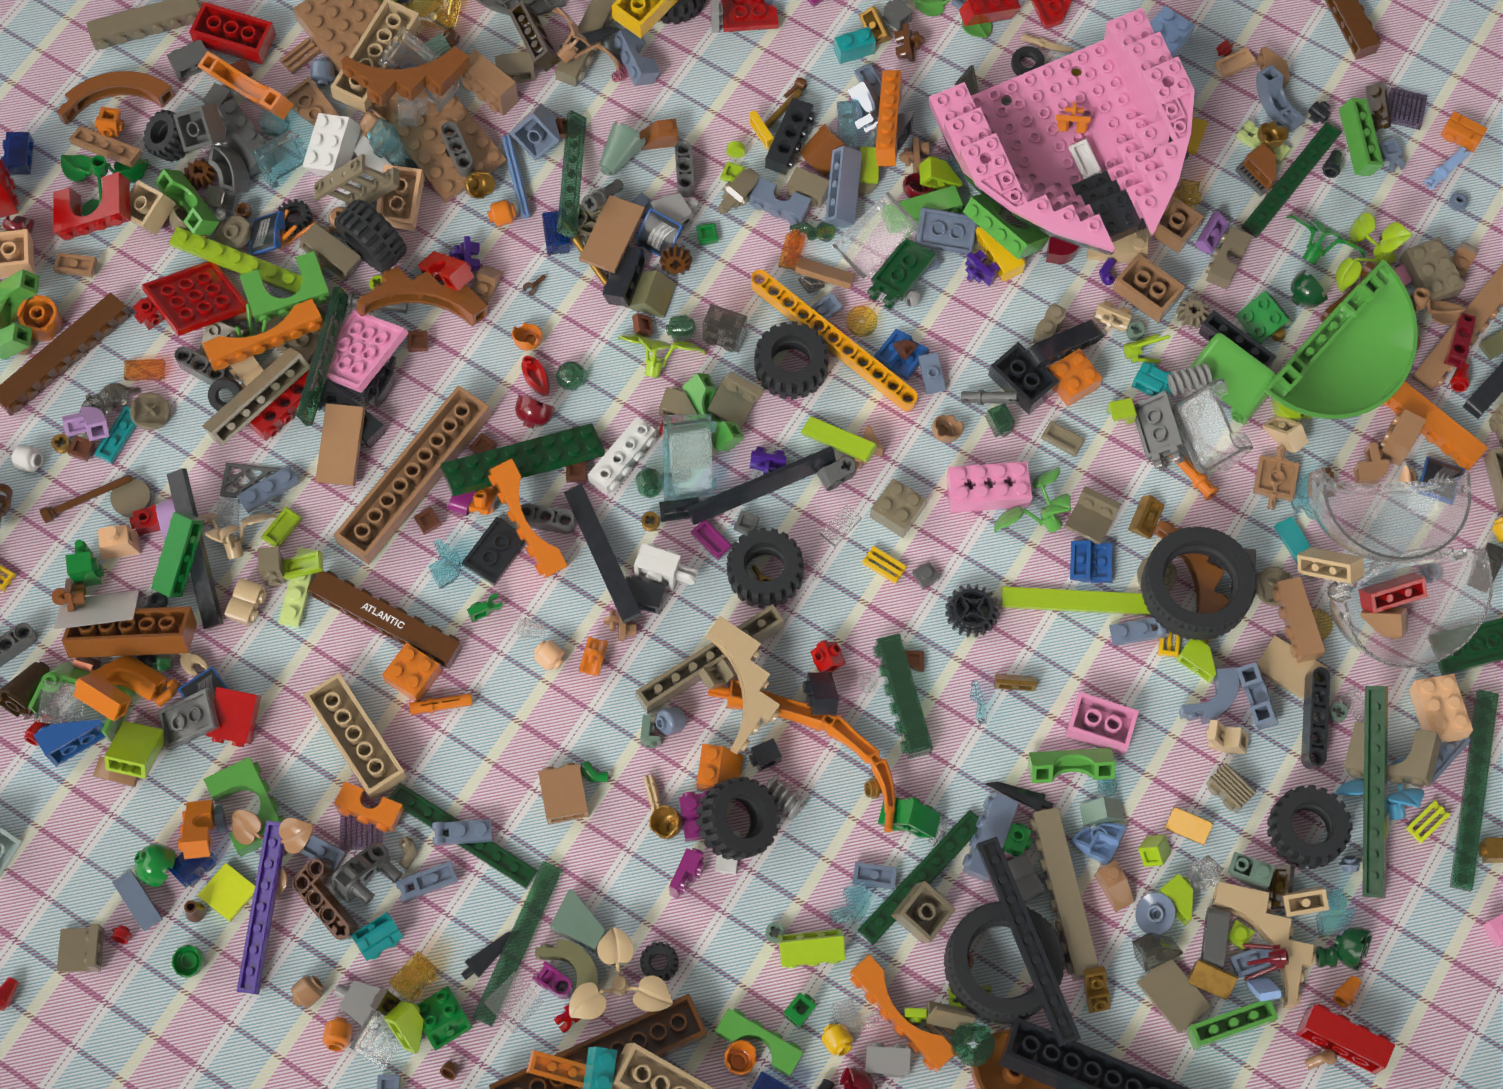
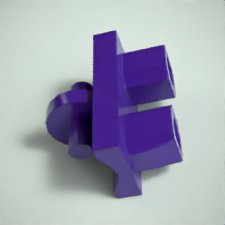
(465, 251)
(979, 271)
(767, 462)

